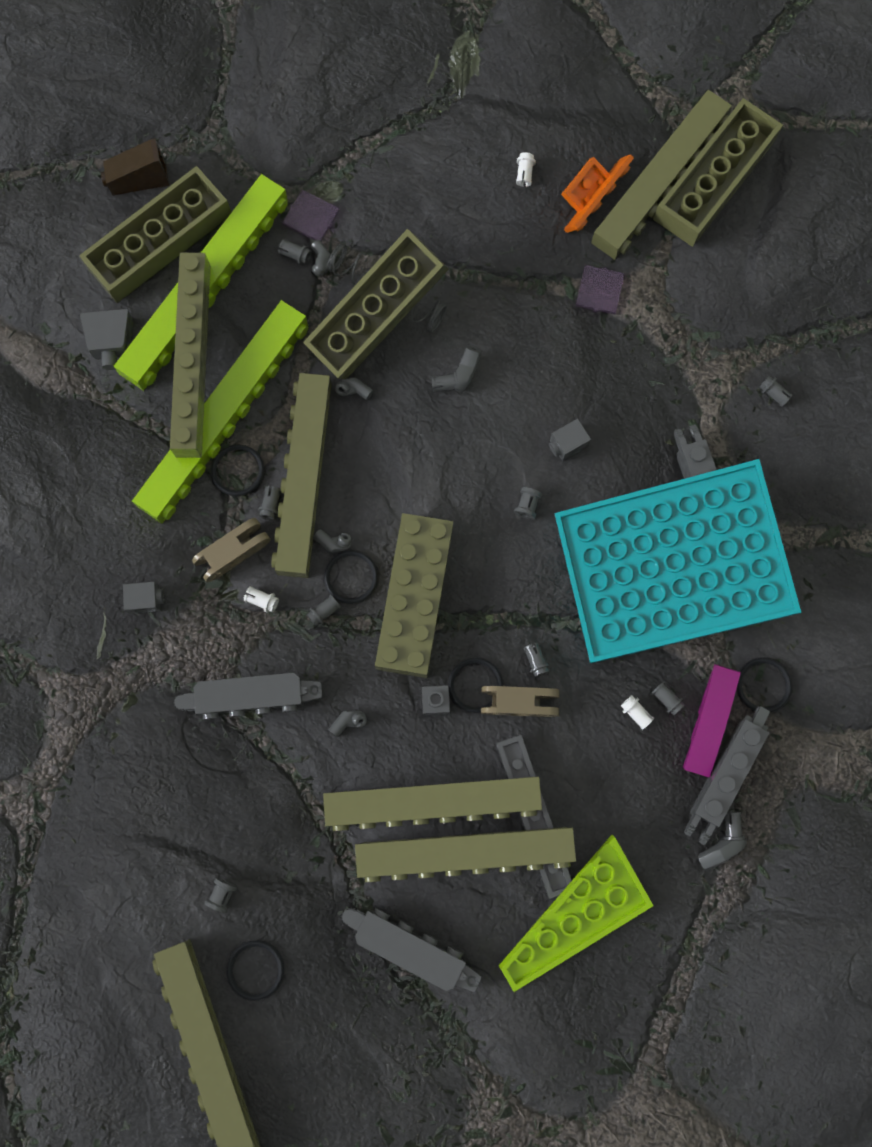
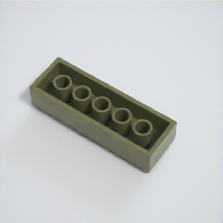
(717, 172)
(156, 234)
(376, 305)
(414, 595)

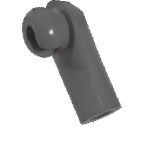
(349, 718)

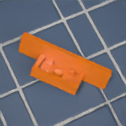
(590, 187)

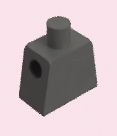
(107, 334)

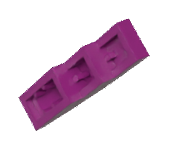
(711, 720)

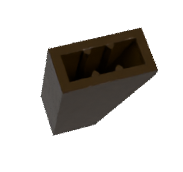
(136, 169)

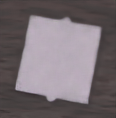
(311, 216)
(600, 289)

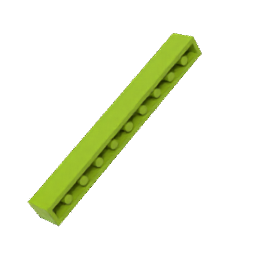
(225, 253)
(224, 408)

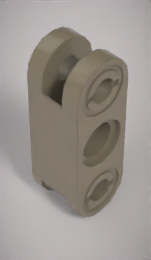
(231, 549)
(520, 701)

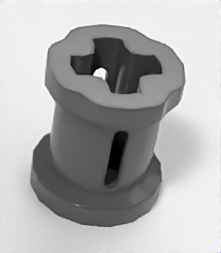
(528, 503)
(220, 895)

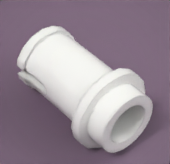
(526, 162)
(266, 601)
(637, 712)

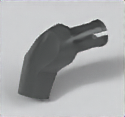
(462, 376)
(728, 846)

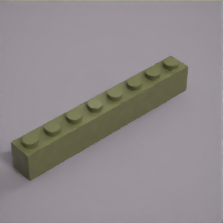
(660, 175)
(190, 356)
(303, 475)
(432, 801)
(465, 853)
(204, 1047)

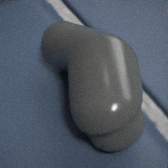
(322, 258)
(353, 386)
(333, 544)

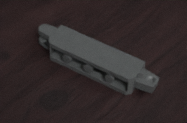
(693, 457)
(249, 694)
(728, 774)
(410, 951)

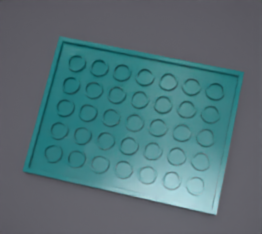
(677, 562)

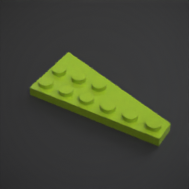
(588, 909)

